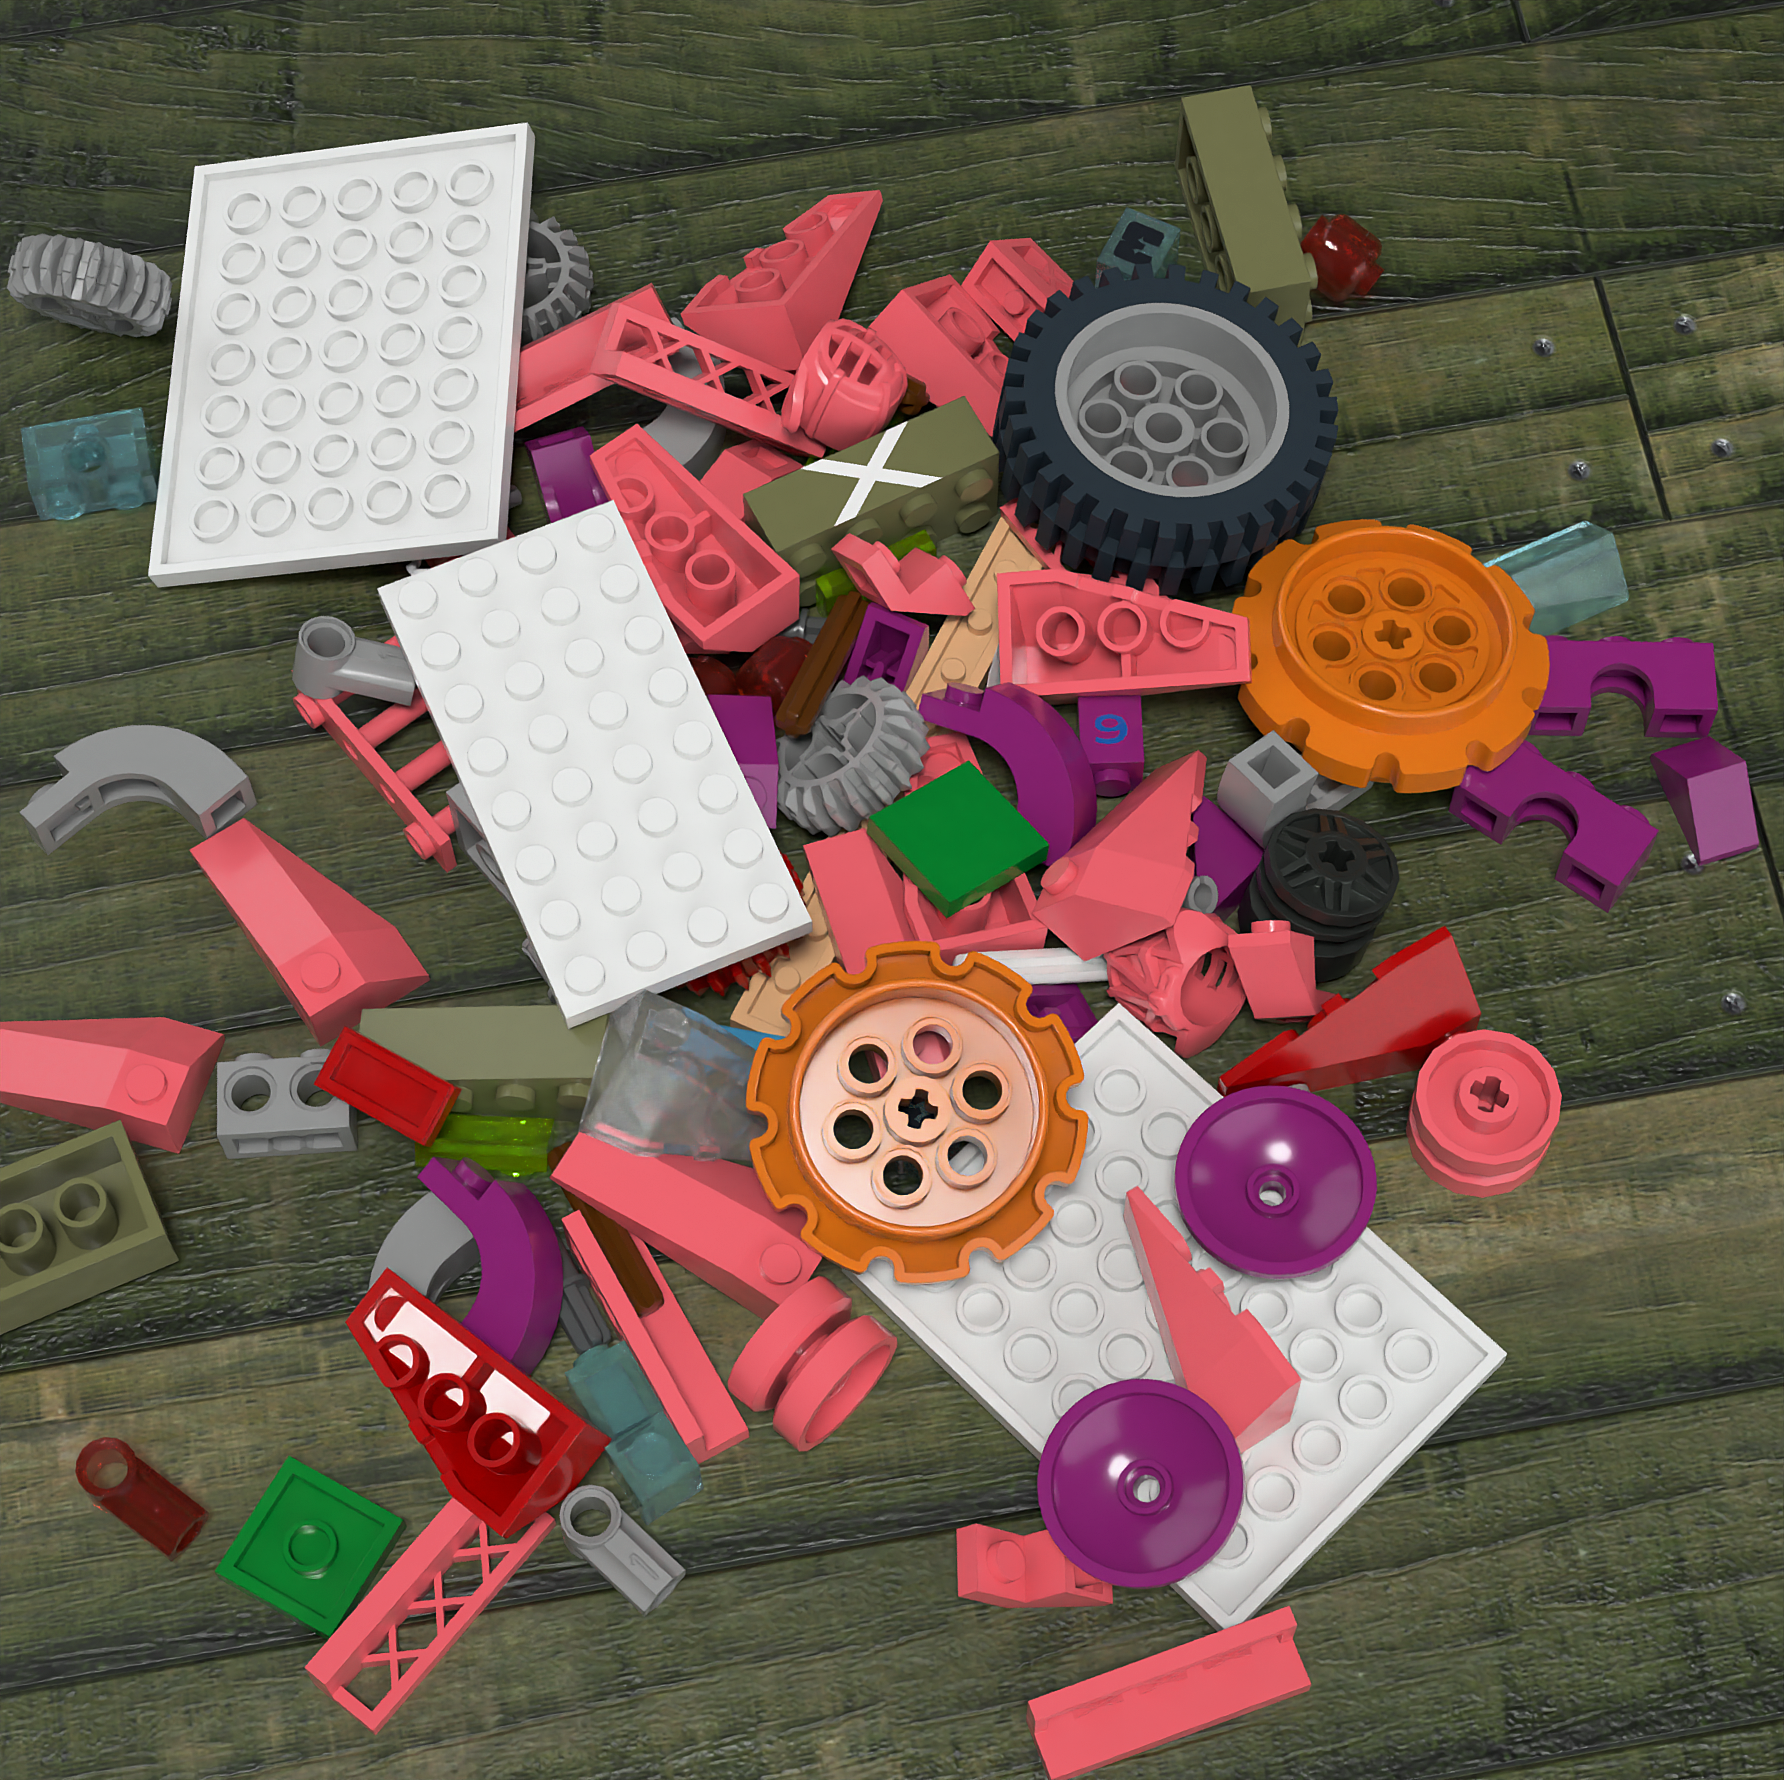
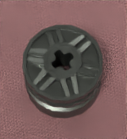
(1328, 880)

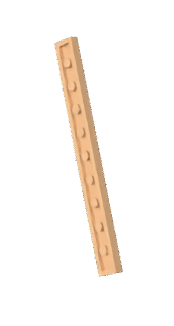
(958, 655)

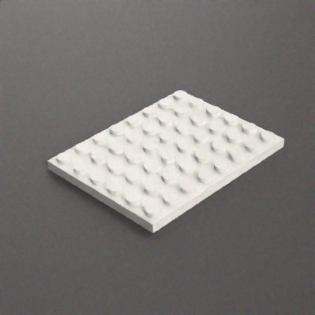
(346, 358)
(1071, 1314)

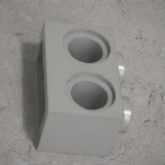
(285, 1121)

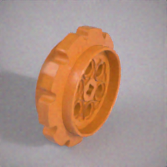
(1391, 655)
(1025, 1139)

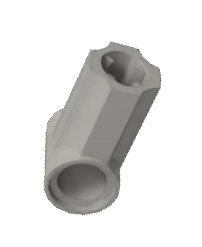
(336, 661)
(622, 1552)

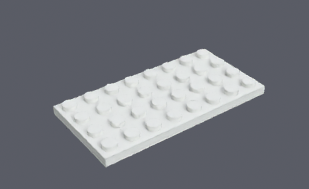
(593, 763)

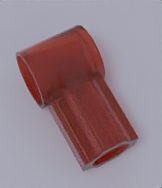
(142, 1500)

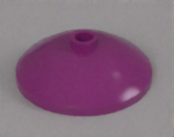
(1282, 1144)
(1104, 1454)

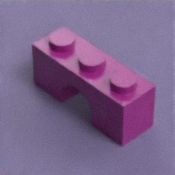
(1666, 679)
(1604, 838)

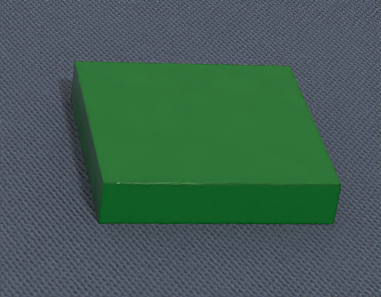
(957, 838)
(310, 1548)

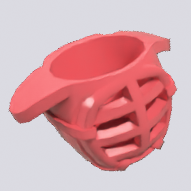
(844, 386)
(1164, 983)

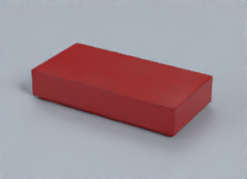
(387, 1086)

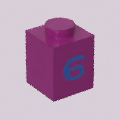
(1112, 741)

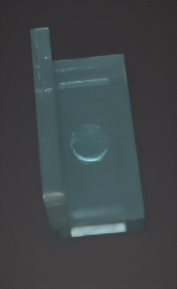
(1567, 576)

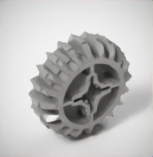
(555, 280)
(89, 285)
(852, 757)

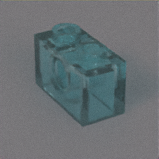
(63, 450)

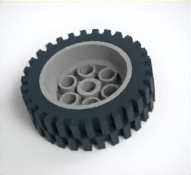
(1202, 421)

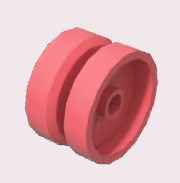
(1483, 1113)
(812, 1363)

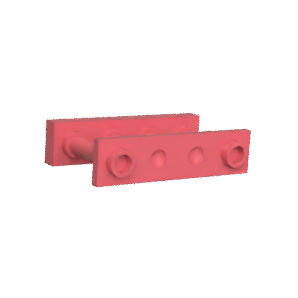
(424, 832)

